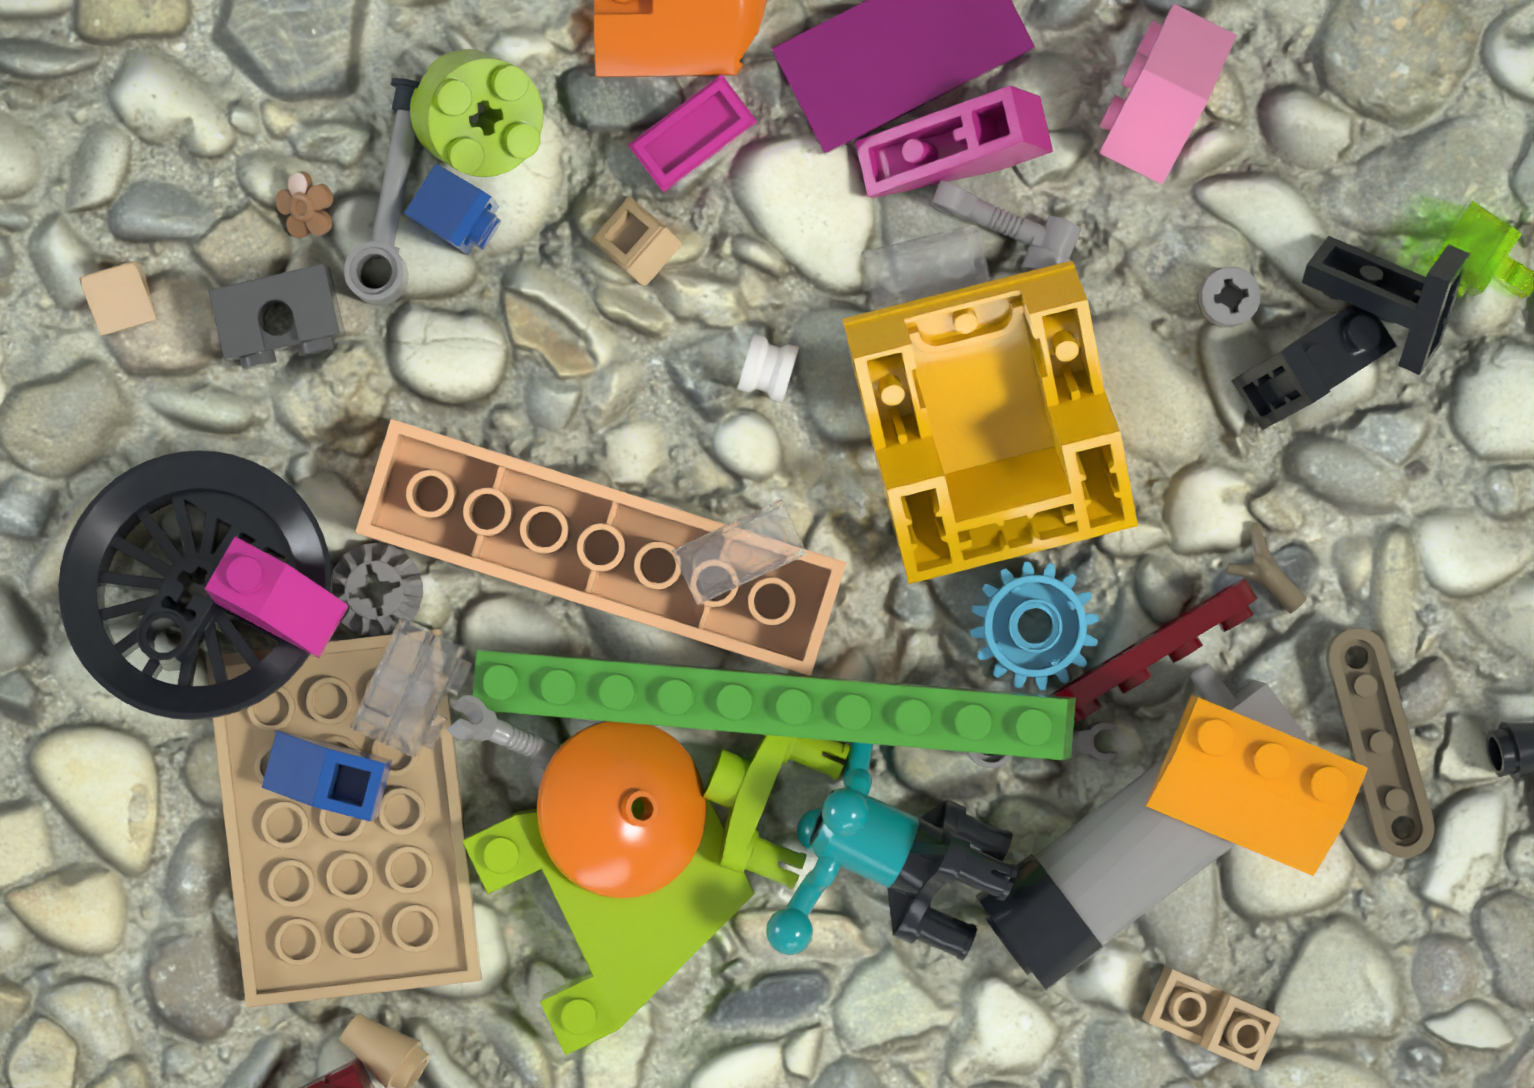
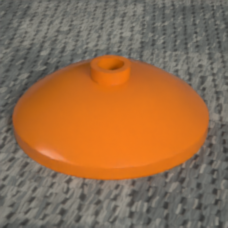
(589, 816)

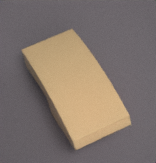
(1211, 1018)

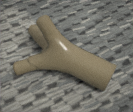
(1268, 573)

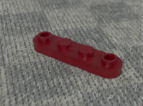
(1175, 639)

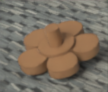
(305, 205)

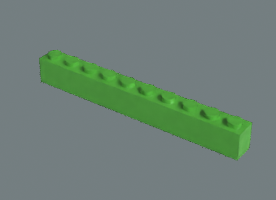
(776, 704)

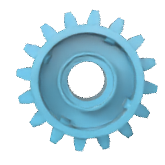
(1066, 630)

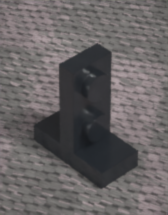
(1392, 292)
(1313, 365)

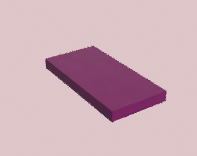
(894, 59)

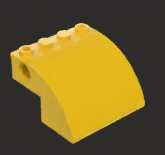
(991, 422)

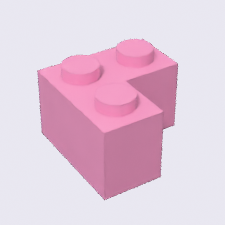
(1167, 92)

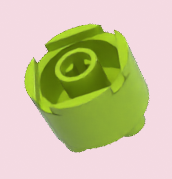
(505, 130)

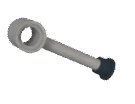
(388, 209)

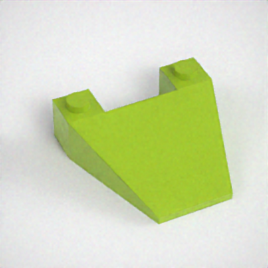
(625, 941)

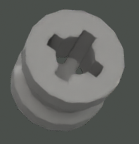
(1218, 299)

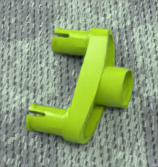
(745, 788)

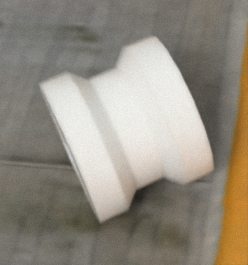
(768, 368)

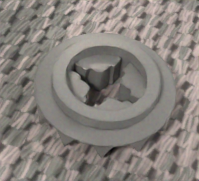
(389, 565)

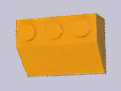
(1255, 786)

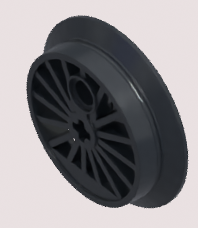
(229, 492)

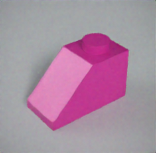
(275, 597)

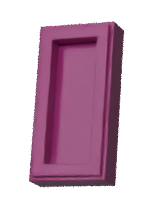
(692, 133)

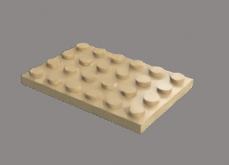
(329, 896)

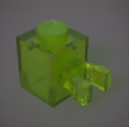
(1489, 244)

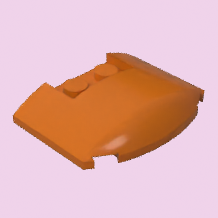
(673, 36)

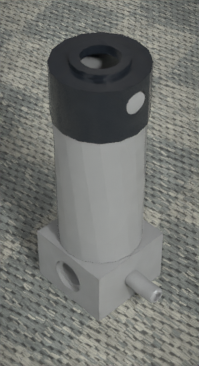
(1114, 860)

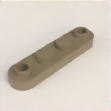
(1380, 742)

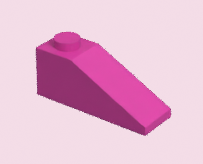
(956, 143)

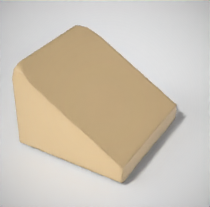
(636, 241)
(119, 298)

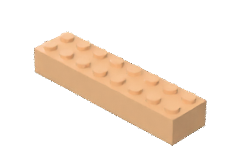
(586, 546)

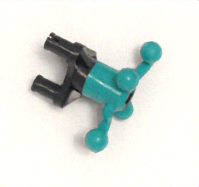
(899, 852)

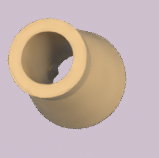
(385, 1052)

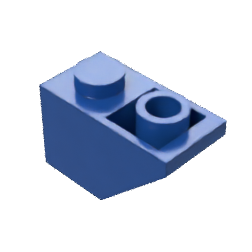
(454, 210)
(327, 775)

